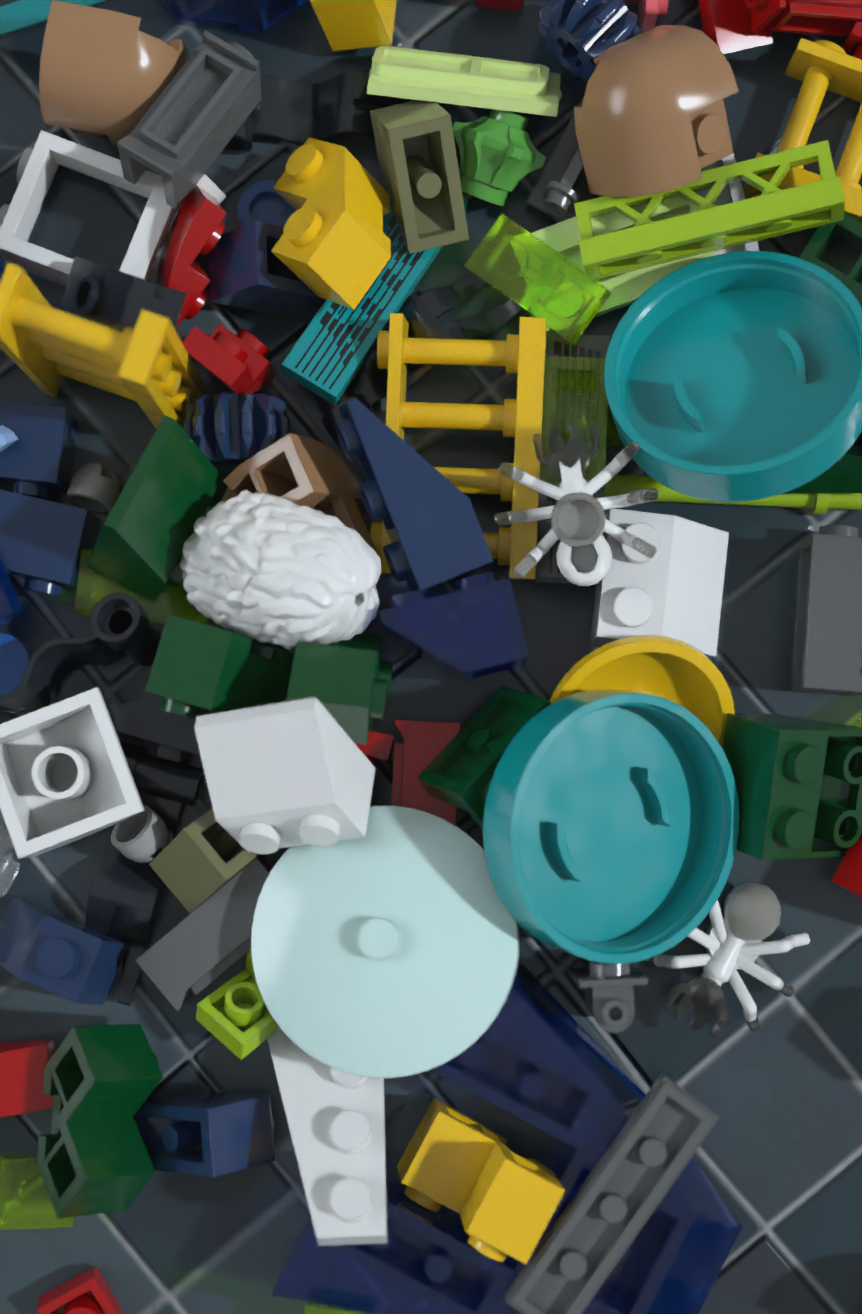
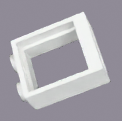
(35, 176)

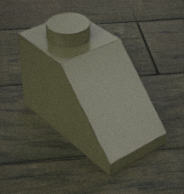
(421, 173)
(200, 861)

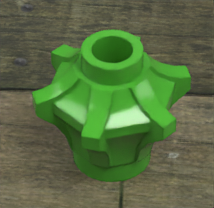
(495, 155)

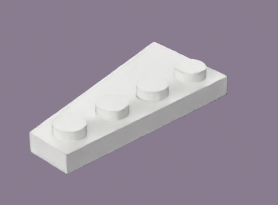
(337, 1143)

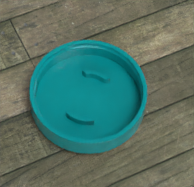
(738, 375)
(611, 825)

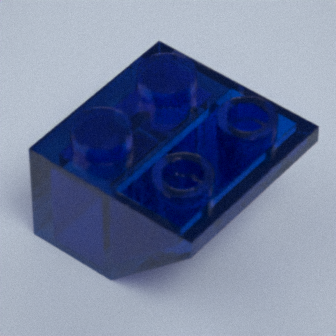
(462, 631)

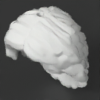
(280, 572)

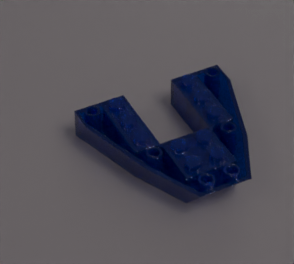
(564, 1083)

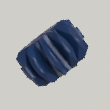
(583, 30)
(235, 425)

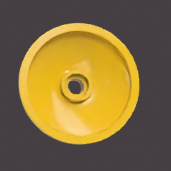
(657, 668)

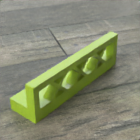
(712, 226)

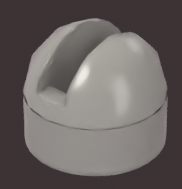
(92, 490)
(140, 836)

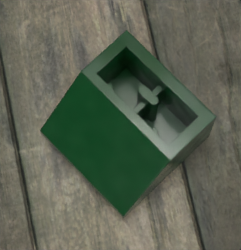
(795, 785)

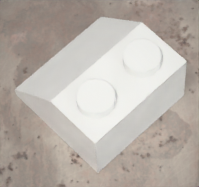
(667, 594)
(63, 775)
(284, 776)

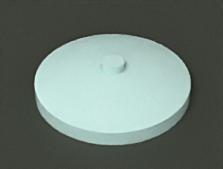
(385, 946)

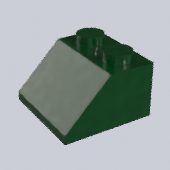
(156, 513)

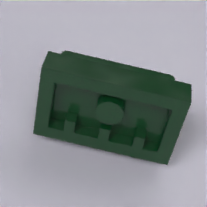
(468, 762)

